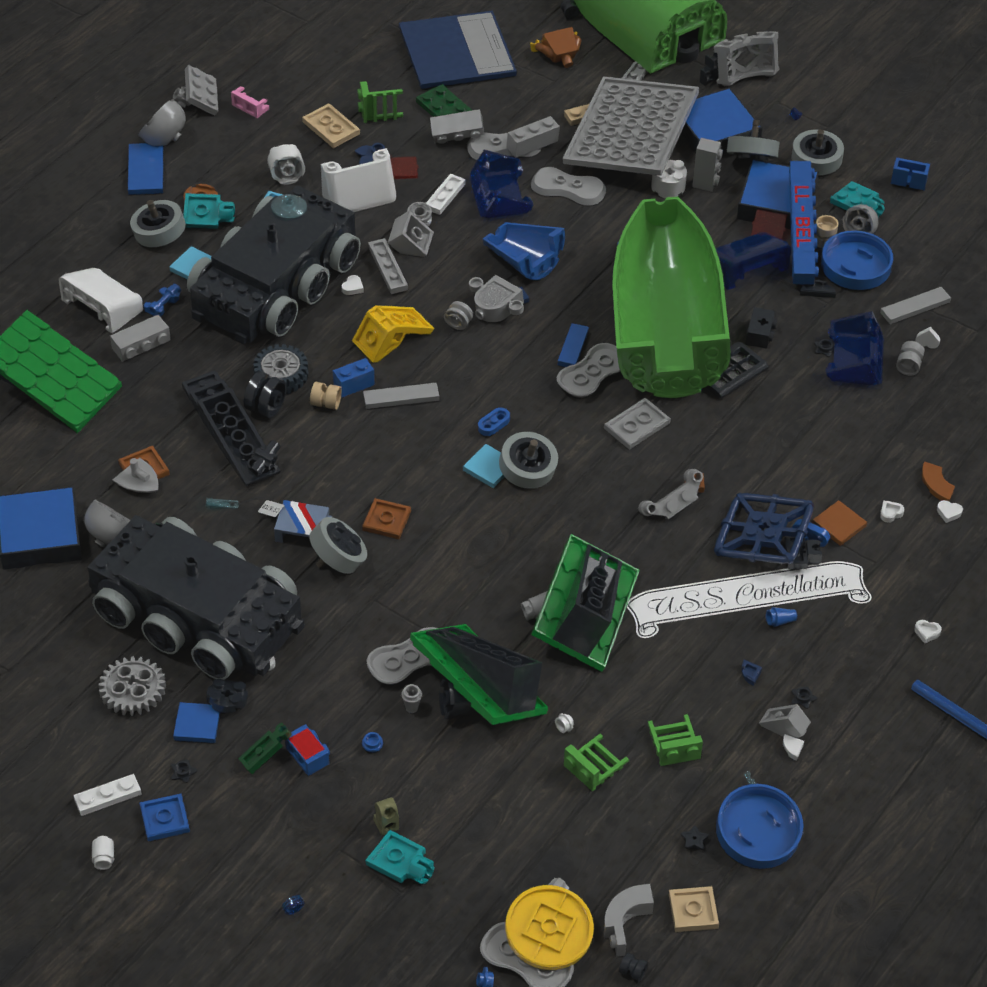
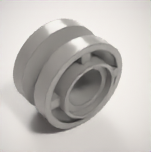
(422, 211)
(458, 315)

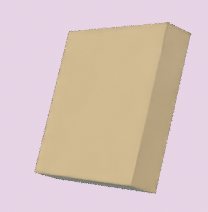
(693, 909)

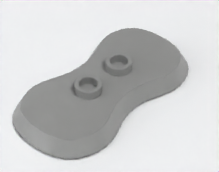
(494, 143)
(581, 189)
(585, 376)
(395, 662)
(497, 951)

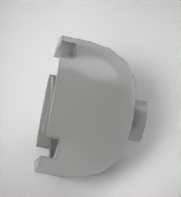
(860, 219)

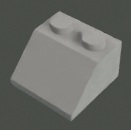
(410, 235)

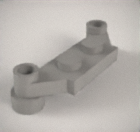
(676, 499)

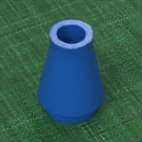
(780, 616)

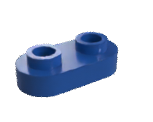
(491, 424)
(815, 533)

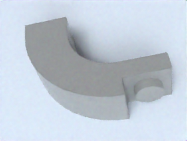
(625, 905)

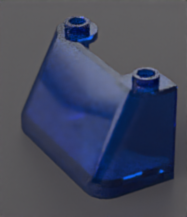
(496, 186)
(750, 254)
(856, 350)

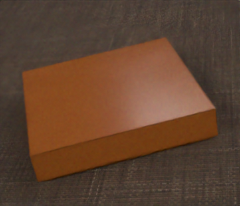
(151, 457)
(386, 518)
(840, 522)

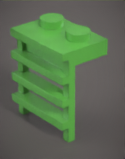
(368, 103)
(676, 747)
(587, 771)

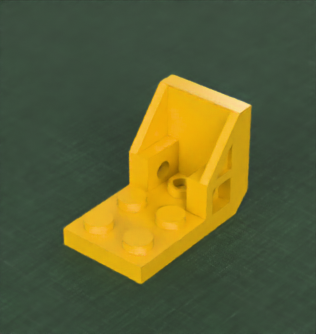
(385, 329)

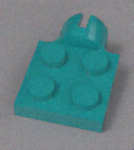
(856, 194)
(207, 210)
(400, 859)

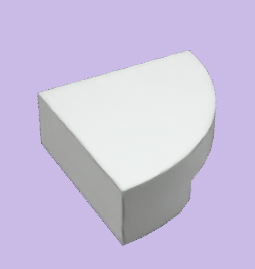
(792, 746)

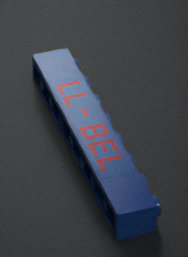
(802, 224)

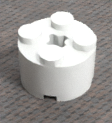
(286, 164)
(672, 179)

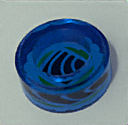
(293, 904)

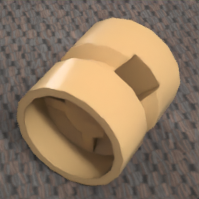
(826, 228)
(324, 395)

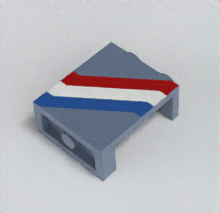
(298, 519)

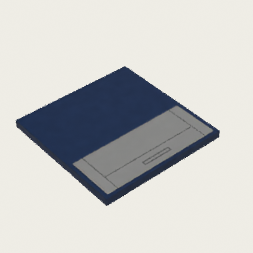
(457, 49)

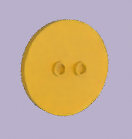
(549, 927)

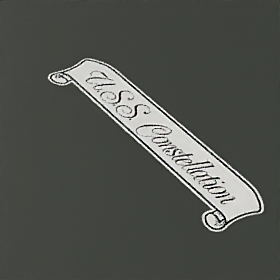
(746, 593)

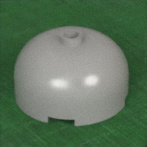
(164, 125)
(103, 522)

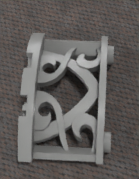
(727, 58)

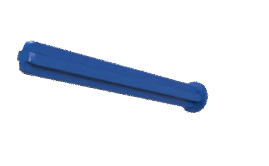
(950, 708)

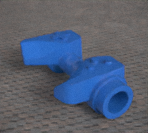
(169, 294)

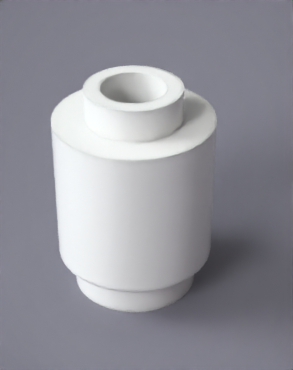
(102, 852)

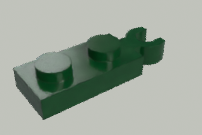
(264, 748)

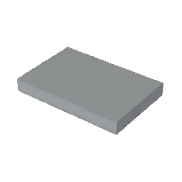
(637, 423)

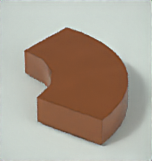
(936, 483)

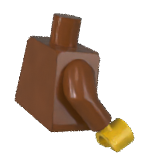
(559, 46)

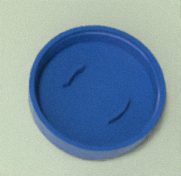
(856, 260)
(759, 826)

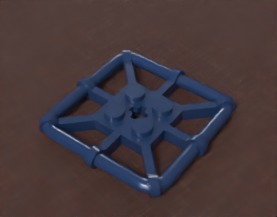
(769, 537)

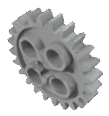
(128, 680)

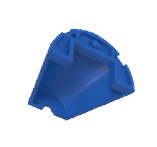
(527, 247)

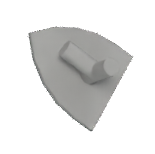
(138, 477)

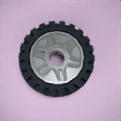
(285, 364)

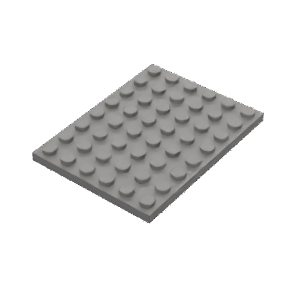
(631, 125)

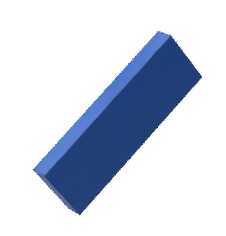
(573, 345)

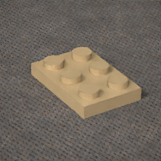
(331, 125)

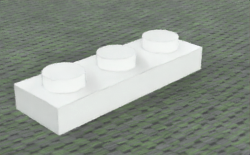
(445, 193)
(107, 794)

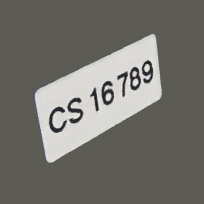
(271, 508)

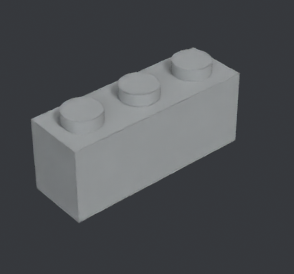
(457, 126)
(532, 136)
(707, 164)
(140, 338)

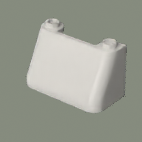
(360, 185)
(103, 294)

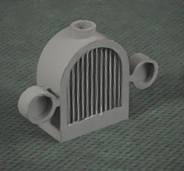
(496, 299)

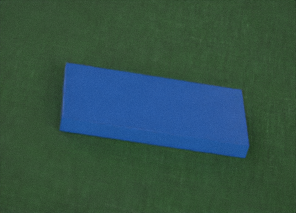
(145, 169)

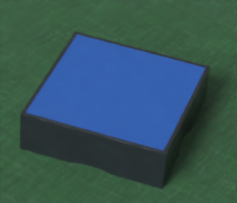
(717, 119)
(767, 190)
(39, 528)

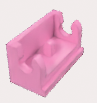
(248, 104)

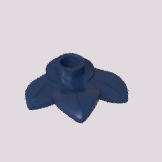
(367, 152)

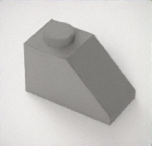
(786, 720)

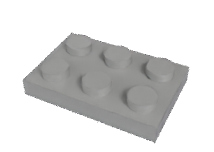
(201, 90)

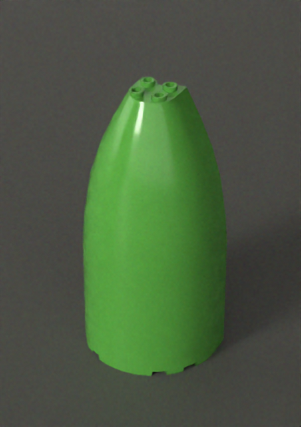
(652, 28)
(669, 302)

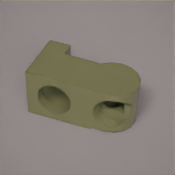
(386, 813)

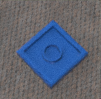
(196, 723)
(164, 817)

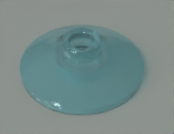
(289, 206)

